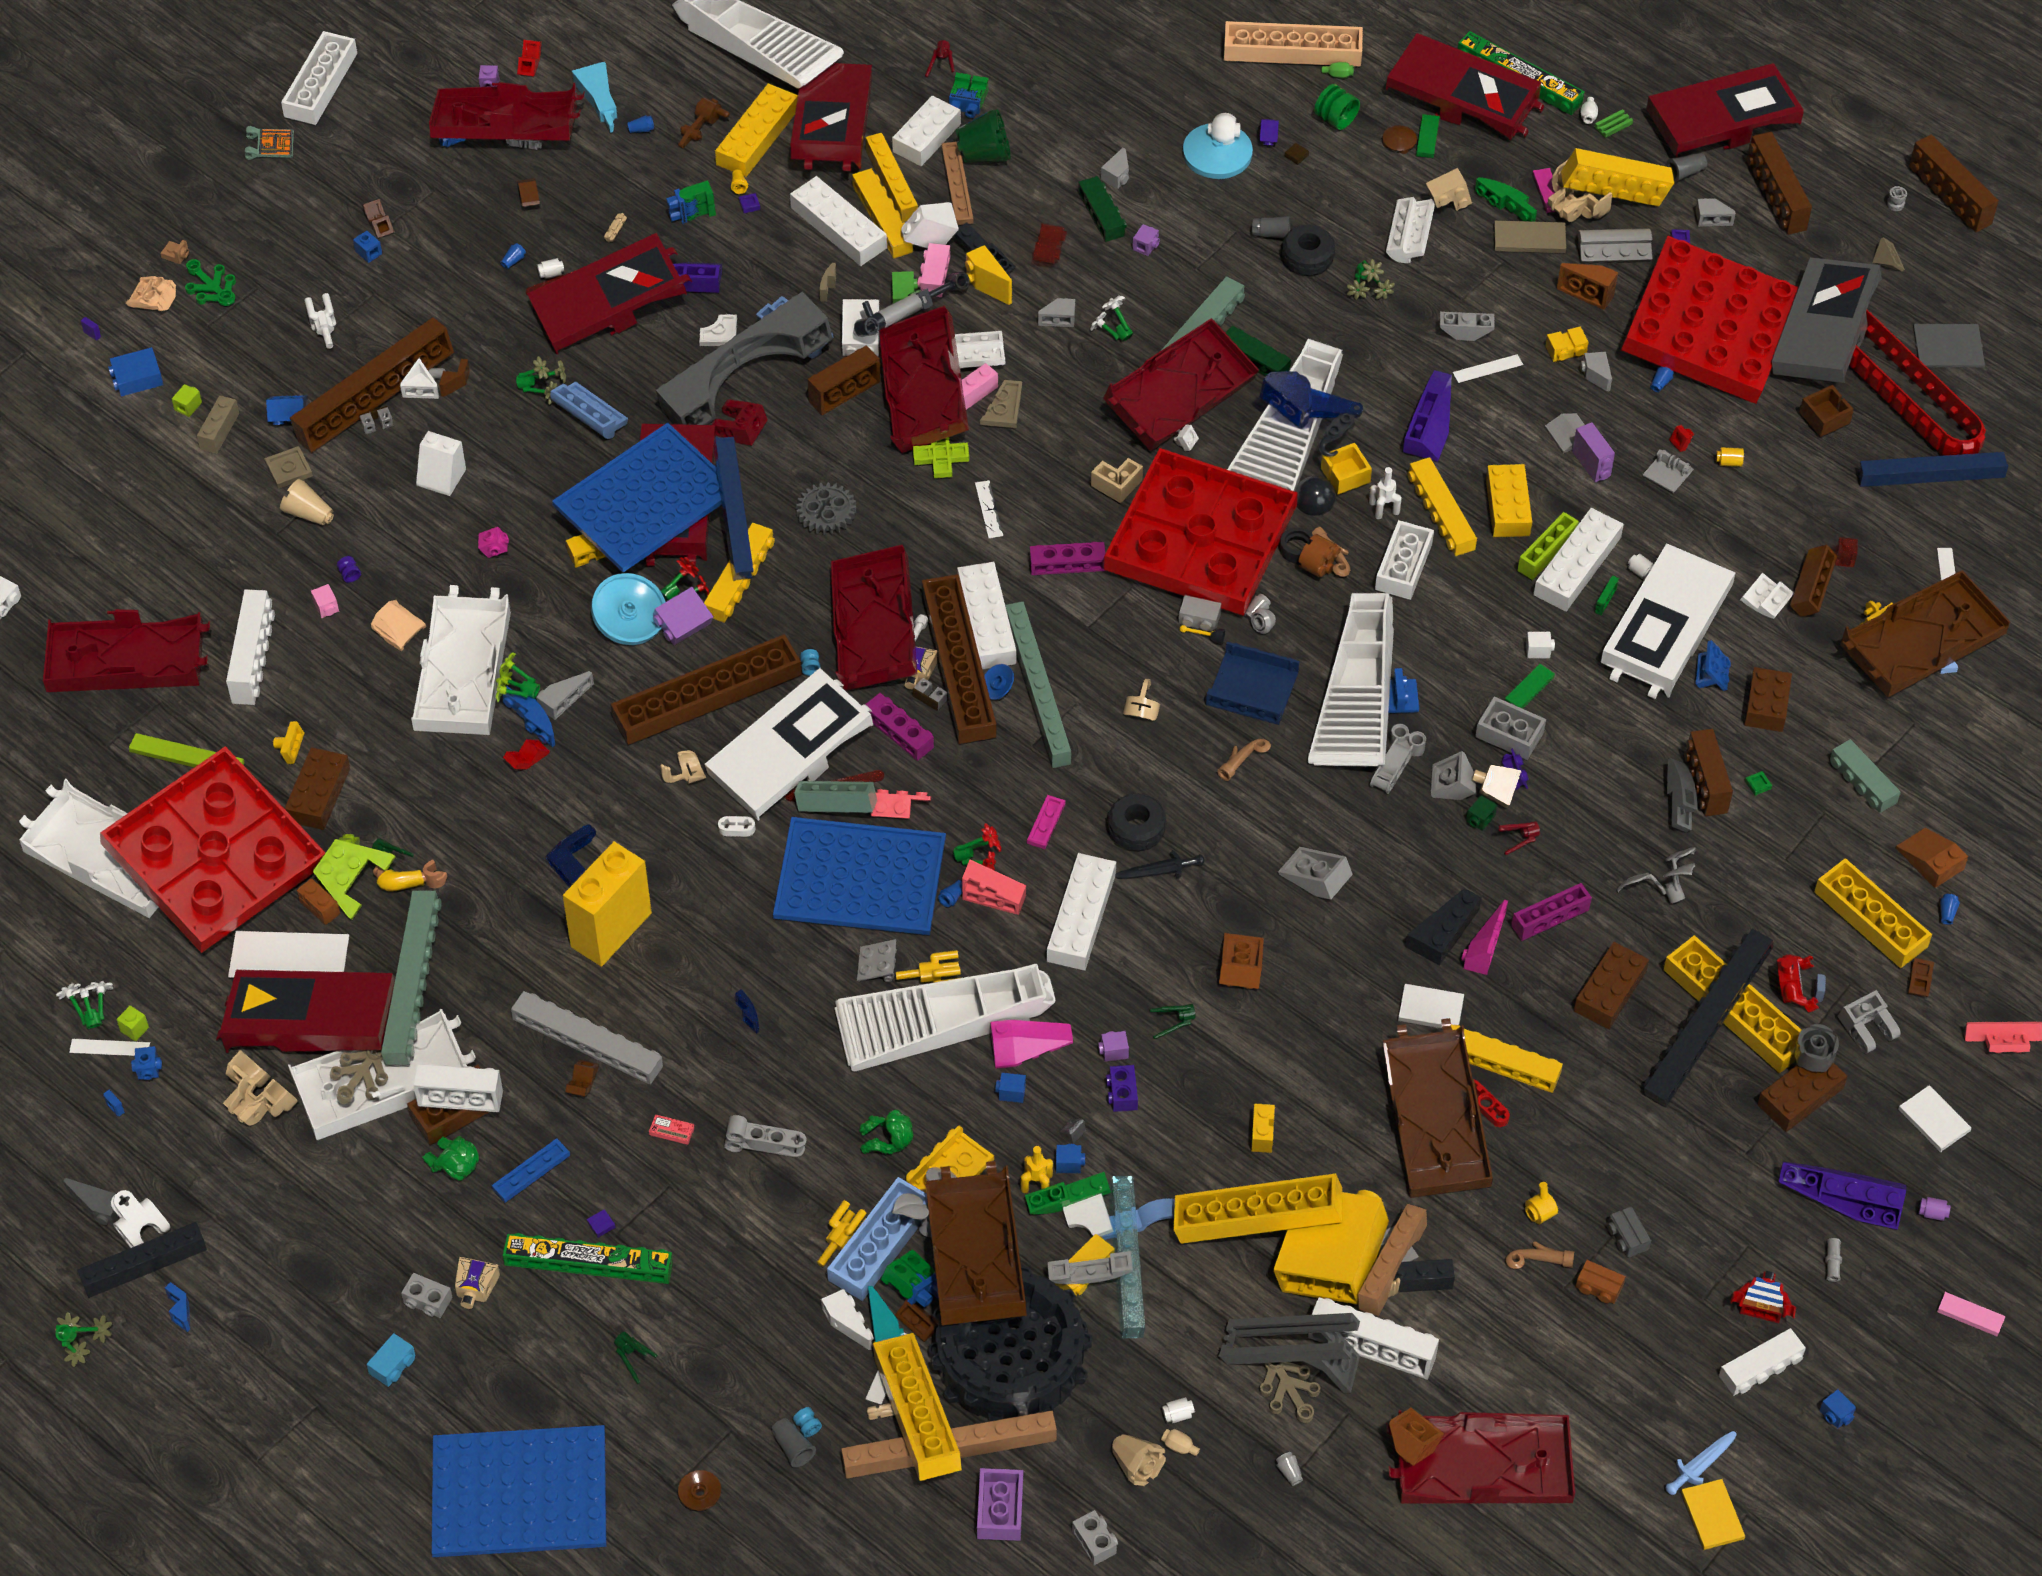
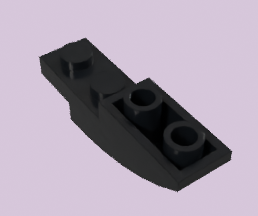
(972, 240)

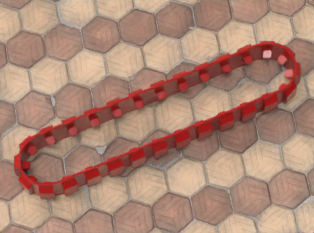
(1928, 383)

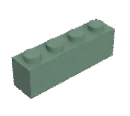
(1864, 776)
(835, 796)

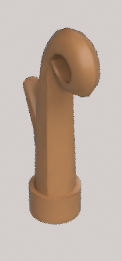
(1340, 559)
(1228, 769)
(1541, 1254)

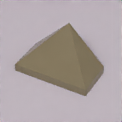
(1887, 255)

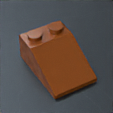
(1588, 283)
(1933, 856)
(1241, 961)

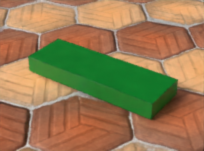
(1428, 136)
(1530, 686)

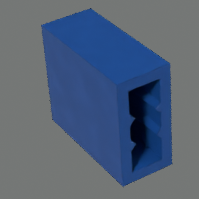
(135, 372)

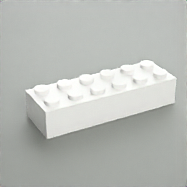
(319, 78)
(838, 221)
(1578, 559)
(988, 614)
(250, 647)
(1081, 911)
(1384, 1340)

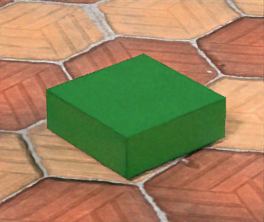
(1758, 783)

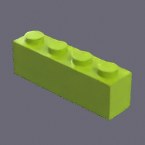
(1546, 546)

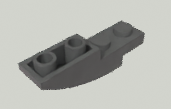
(1683, 793)

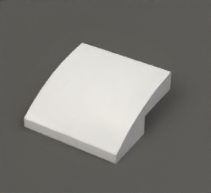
(1767, 596)

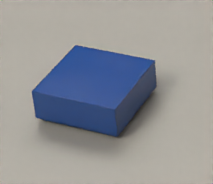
(113, 1103)

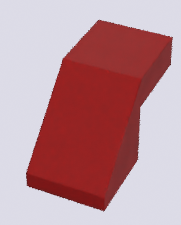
(530, 58)
(528, 755)

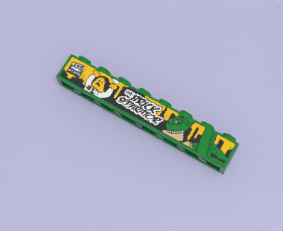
(1553, 89)
(588, 1258)

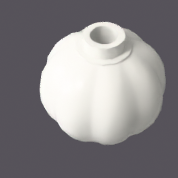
(1224, 128)

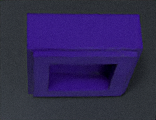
(749, 203)
(1681, 235)
(90, 328)
(601, 1223)

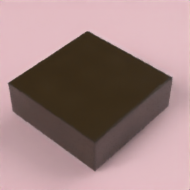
(1296, 153)

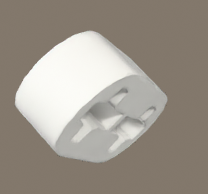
(736, 826)

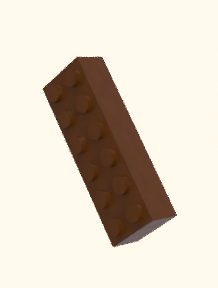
(1779, 183)
(1953, 183)

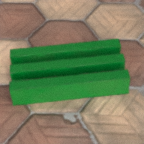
(1607, 595)

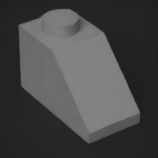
(1116, 170)
(1713, 213)
(1058, 313)
(1597, 369)

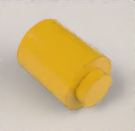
(1730, 456)

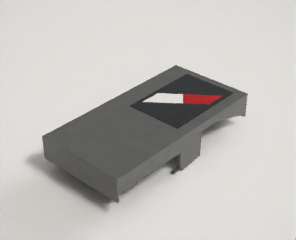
(1826, 320)

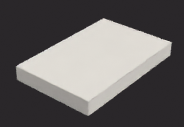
(1429, 1006)
(1934, 1118)

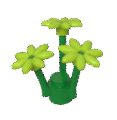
(528, 687)

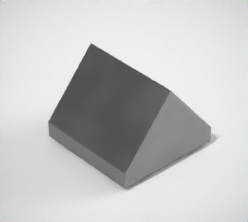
(1073, 1130)

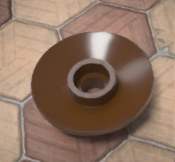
(699, 1481)

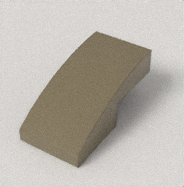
(828, 281)

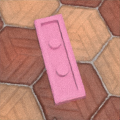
(1971, 1314)

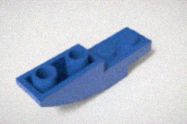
(534, 716)

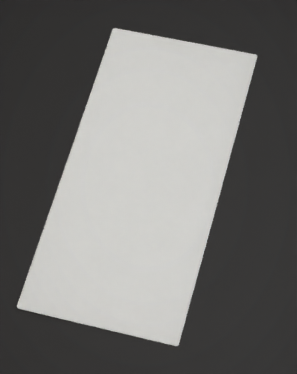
(288, 951)

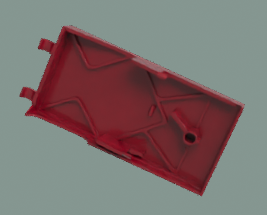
(504, 113)

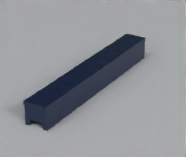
(1932, 469)
(733, 508)

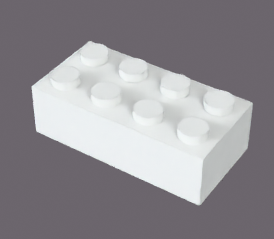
(926, 130)
(1404, 559)
(458, 1087)

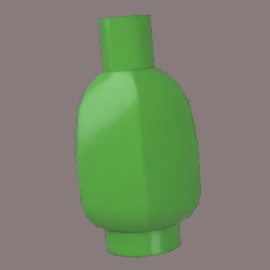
(1339, 70)

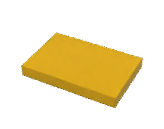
(1712, 1514)

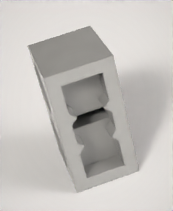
(429, 1291)
(1090, 1538)

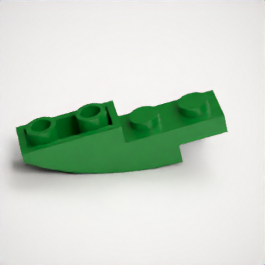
(1503, 196)
(1060, 1195)

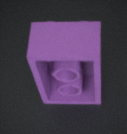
(1000, 1504)

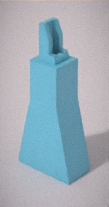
(594, 82)

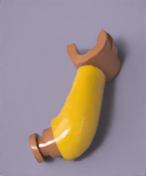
(395, 881)

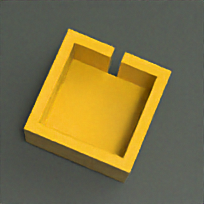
(1346, 469)

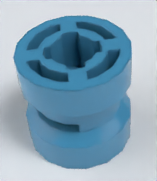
(810, 661)
(807, 1422)

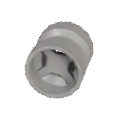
(1896, 198)

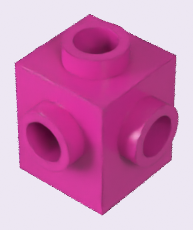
(493, 542)

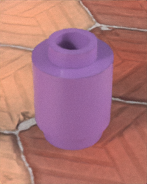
(1934, 1208)

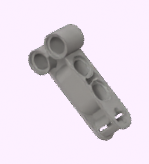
(1398, 756)
(740, 1135)

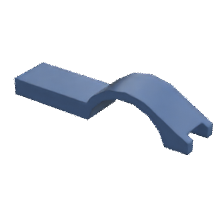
(1150, 1213)

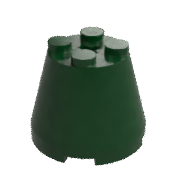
(984, 139)

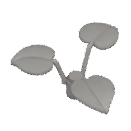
(1673, 888)
(913, 1206)

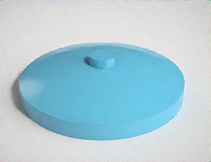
(1213, 158)
(625, 608)

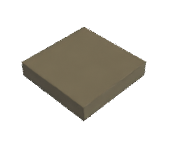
(288, 467)

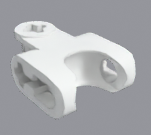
(135, 1216)

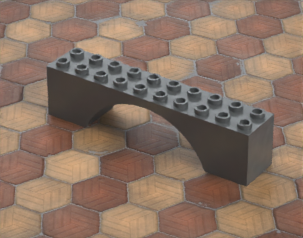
(791, 329)

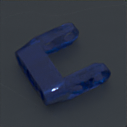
(561, 856)

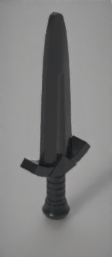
(1161, 867)

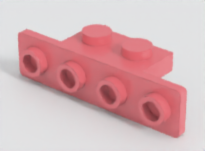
(897, 804)
(2004, 1035)

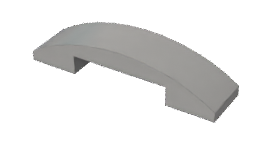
(1090, 1271)

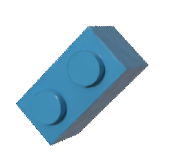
(391, 1360)

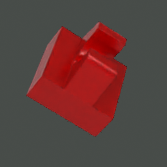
(1681, 438)

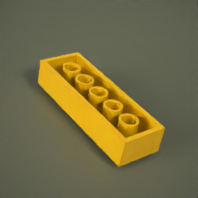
(756, 130)
(1620, 176)
(1873, 913)

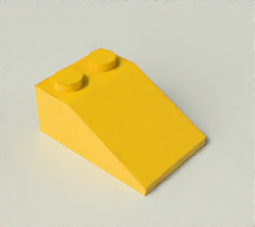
(988, 275)

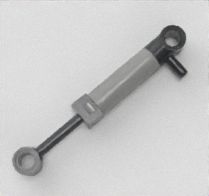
(914, 302)

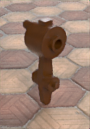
(705, 111)

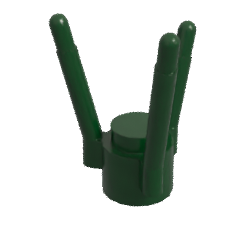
(384, 846)
(1184, 1012)
(627, 1345)

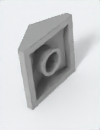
(1563, 430)

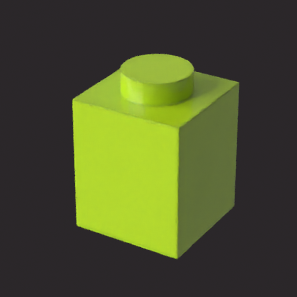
(186, 400)
(132, 1023)

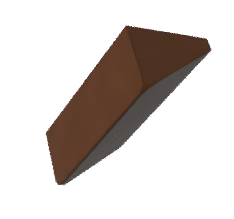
(917, 1320)

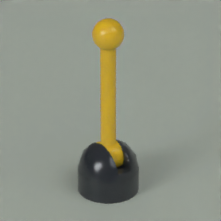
(1216, 635)

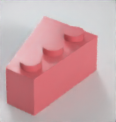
(992, 889)

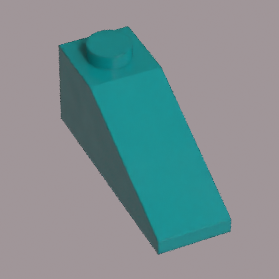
(883, 1320)

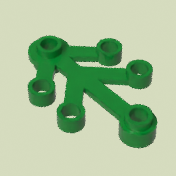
(223, 296)

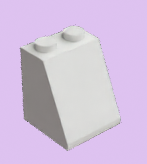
(930, 225)
(852, 312)
(440, 463)

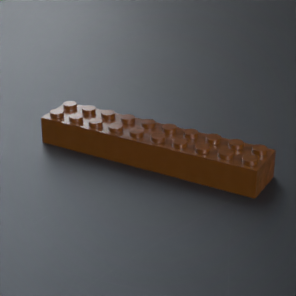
(370, 385)
(959, 659)
(706, 689)

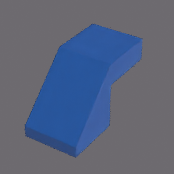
(180, 1311)

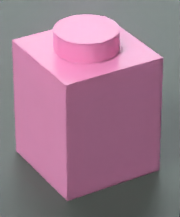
(325, 601)

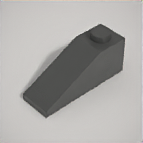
(94, 1201)

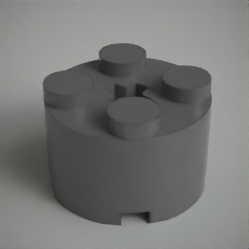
(1816, 1048)

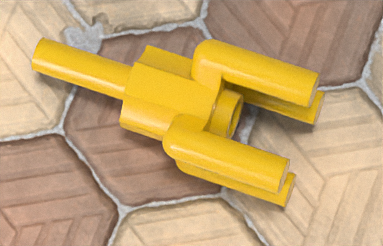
(933, 970)
(1036, 1169)
(841, 1231)

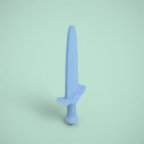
(1700, 1463)

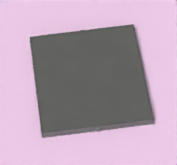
(1949, 345)

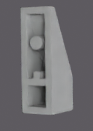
(563, 694)

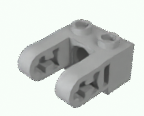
(1863, 1011)

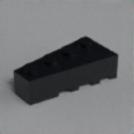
(1444, 927)

